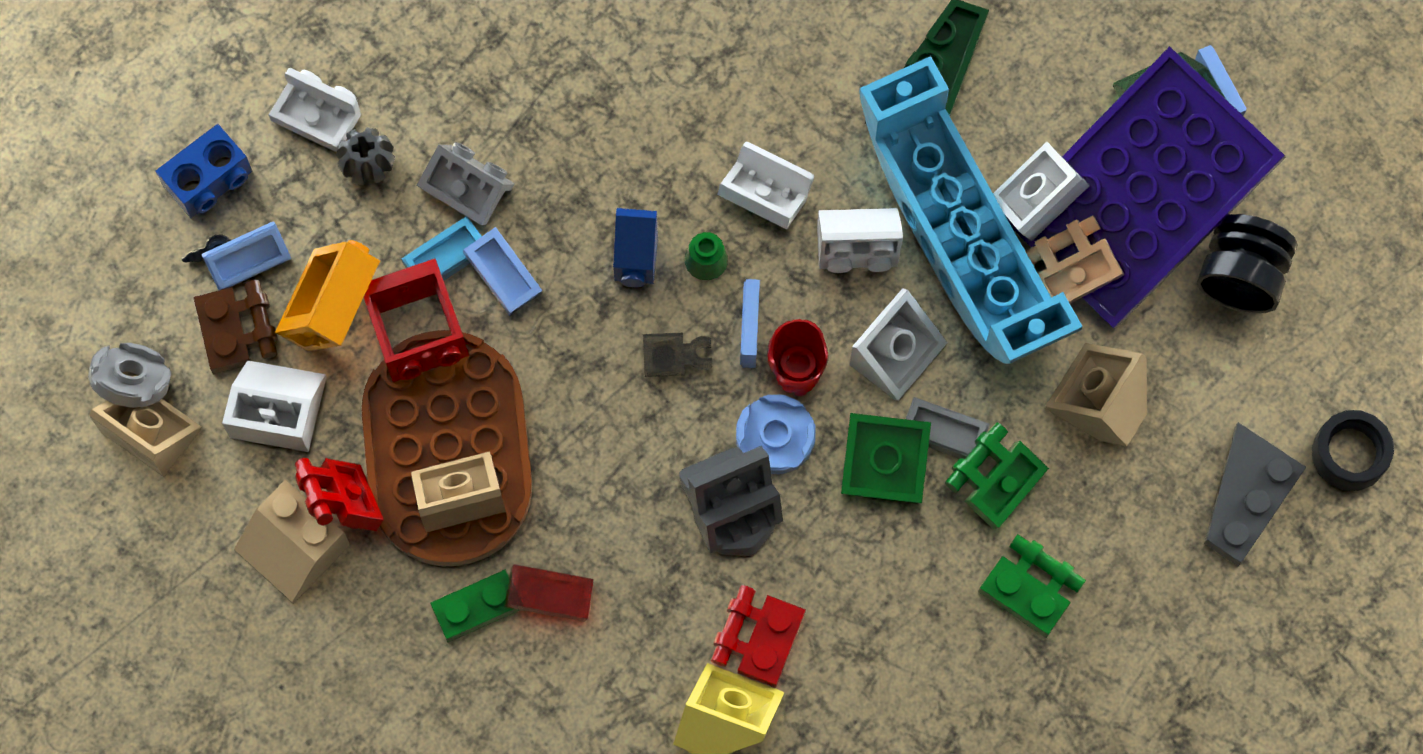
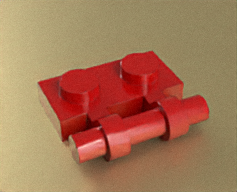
(346, 494)
(770, 641)

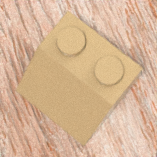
(289, 543)

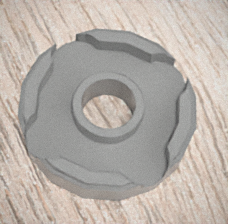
(138, 391)

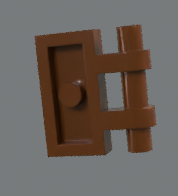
(223, 330)

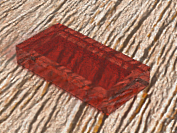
(549, 592)

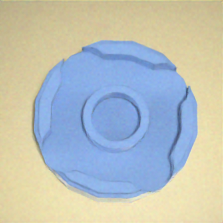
(780, 428)

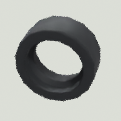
(1373, 429)

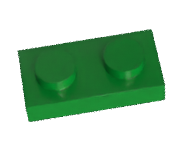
(473, 606)

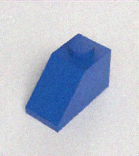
(635, 247)

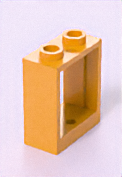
(328, 295)

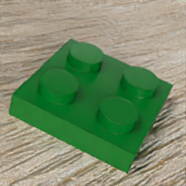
(886, 458)

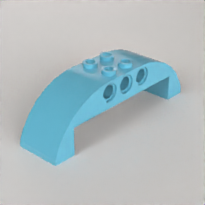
(959, 217)

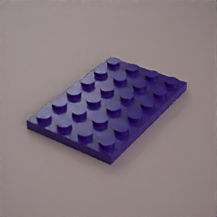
(1160, 178)

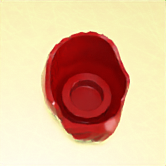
(797, 355)

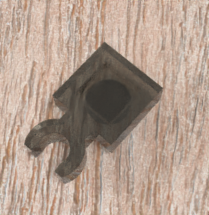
(667, 354)

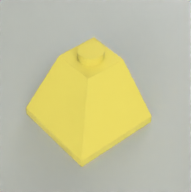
(726, 713)

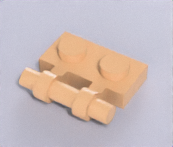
(1082, 272)

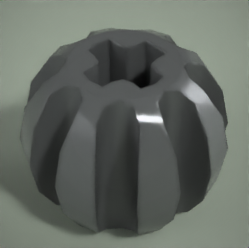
(370, 168)

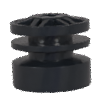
(1247, 263)

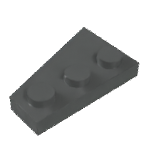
(1250, 493)

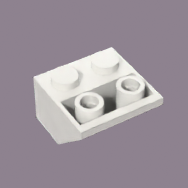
(859, 239)
(274, 405)

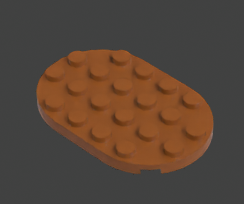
(437, 421)

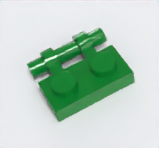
(1006, 483)
(1026, 596)

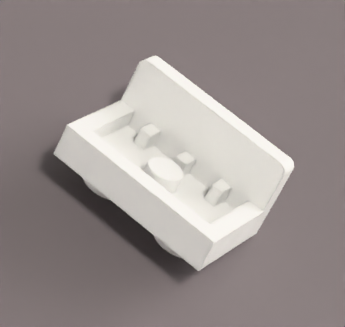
(315, 109)
(767, 185)

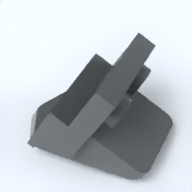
(733, 500)

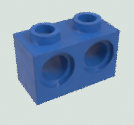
(197, 164)

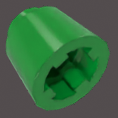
(706, 256)

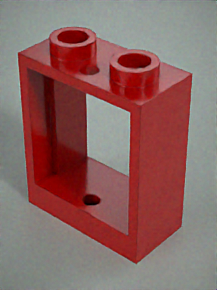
(404, 288)

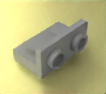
(464, 182)

